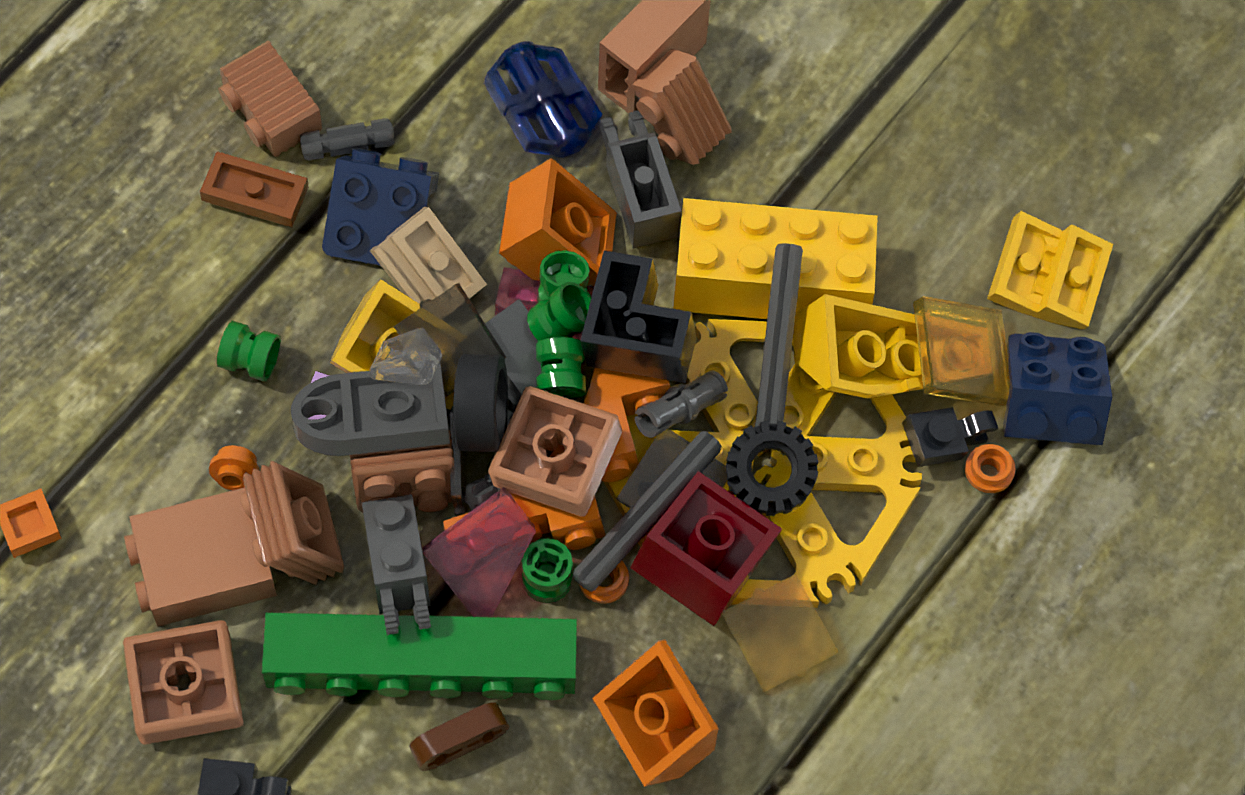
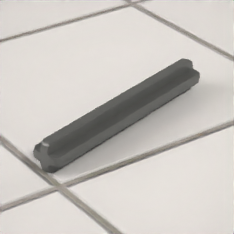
(779, 333)
(646, 511)

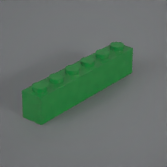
(447, 659)

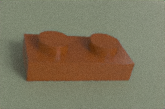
(254, 189)

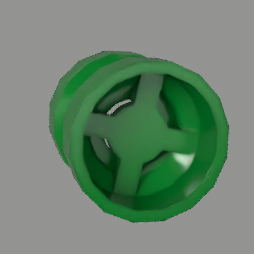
(561, 268)
(561, 314)
(244, 349)
(561, 367)
(548, 582)

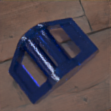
(527, 73)
(556, 120)

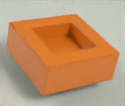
(28, 523)

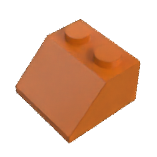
(554, 213)
(658, 717)

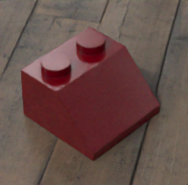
(705, 548)

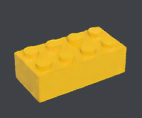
(731, 251)

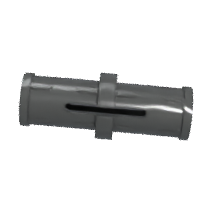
(681, 404)

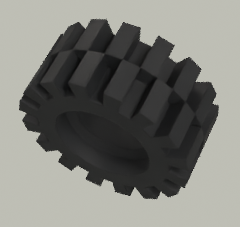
(774, 437)

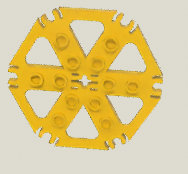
(841, 466)

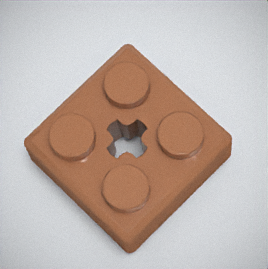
(542, 424)
(405, 472)
(291, 523)
(154, 668)

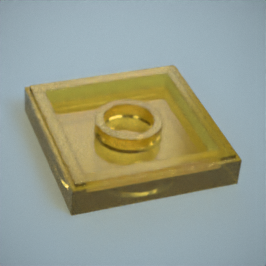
(962, 351)

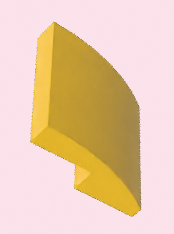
(1050, 271)

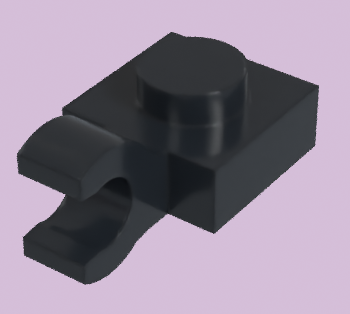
(941, 438)
(238, 778)

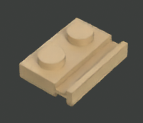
(426, 259)

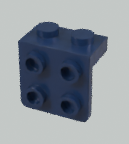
(372, 201)
(1057, 389)

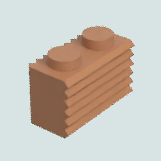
(269, 99)
(681, 107)

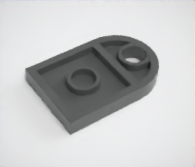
(369, 414)

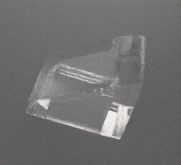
(407, 359)

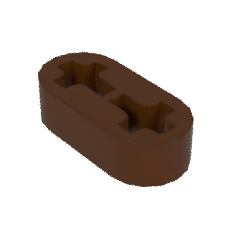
(459, 736)

